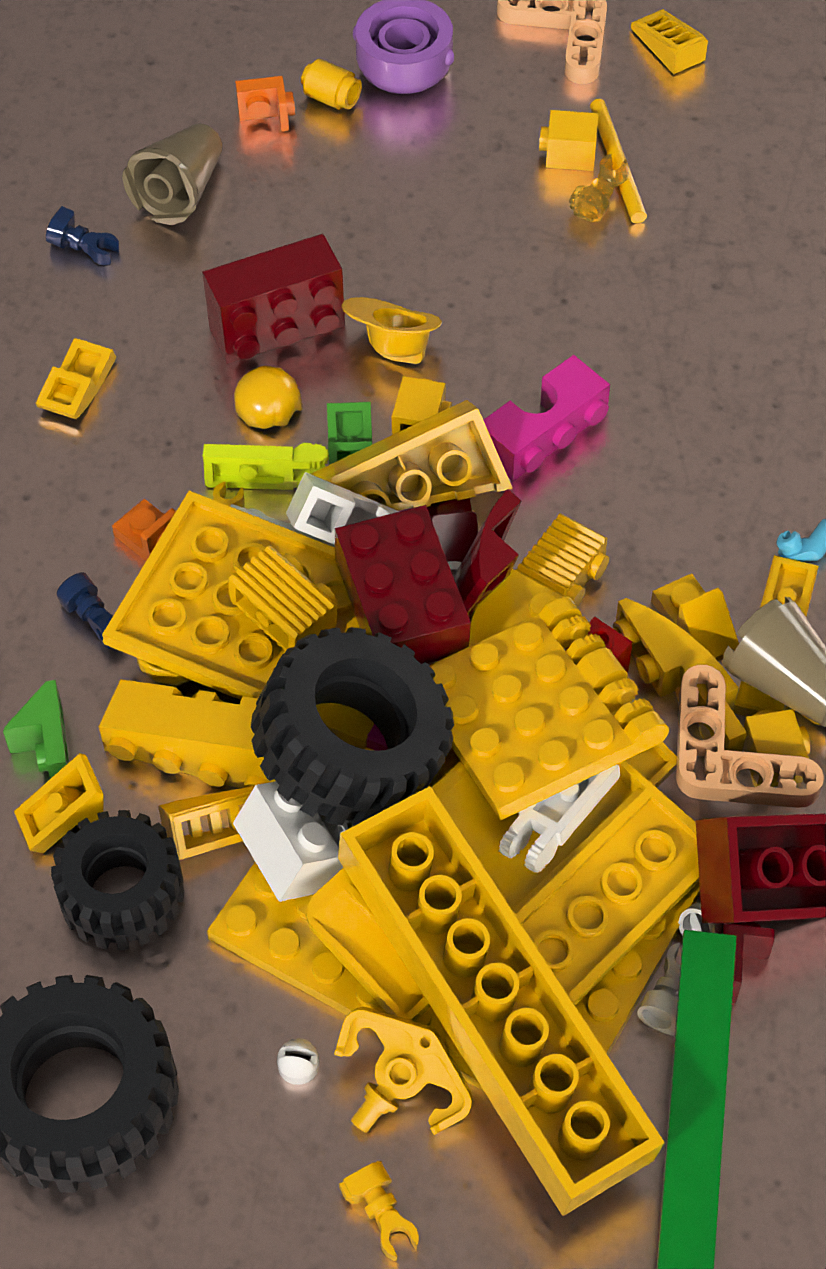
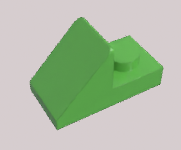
(41, 728)

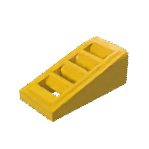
(675, 57)
(191, 810)

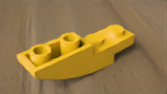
(664, 655)

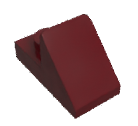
(455, 526)

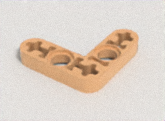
(570, 17)
(723, 765)

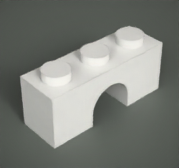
(322, 506)

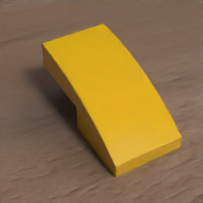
(78, 379)

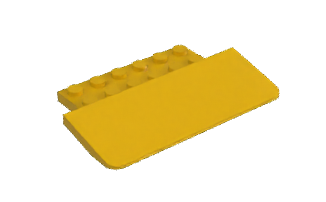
(581, 910)

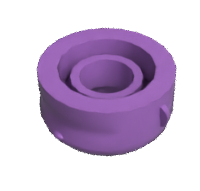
(404, 45)

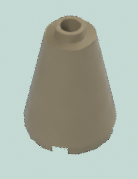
(173, 173)
(782, 658)

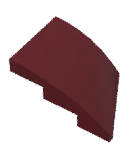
(489, 557)

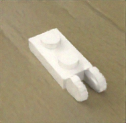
(555, 819)

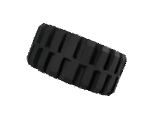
(375, 680)
(118, 1131)

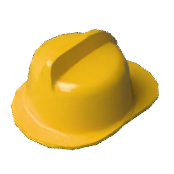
(393, 330)

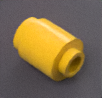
(331, 84)

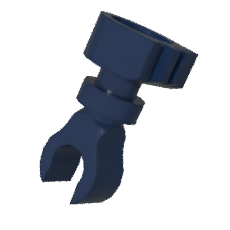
(63, 231)
(81, 594)

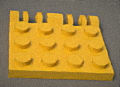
(542, 714)

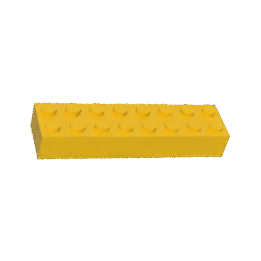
(499, 1001)

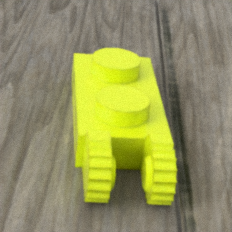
(261, 465)

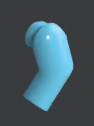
(803, 549)

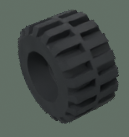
(114, 844)

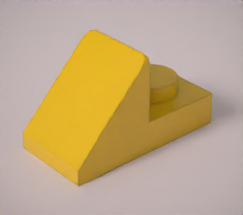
(698, 613)
(60, 805)

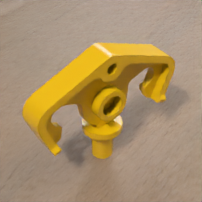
(410, 1060)

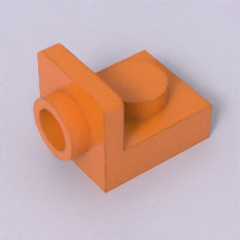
(265, 99)
(142, 527)

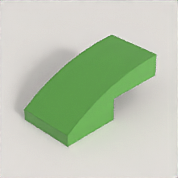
(348, 428)

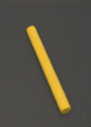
(612, 146)

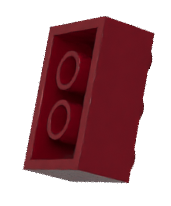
(274, 298)
(403, 583)
(762, 867)

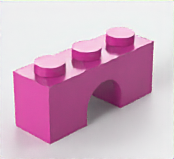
(573, 401)

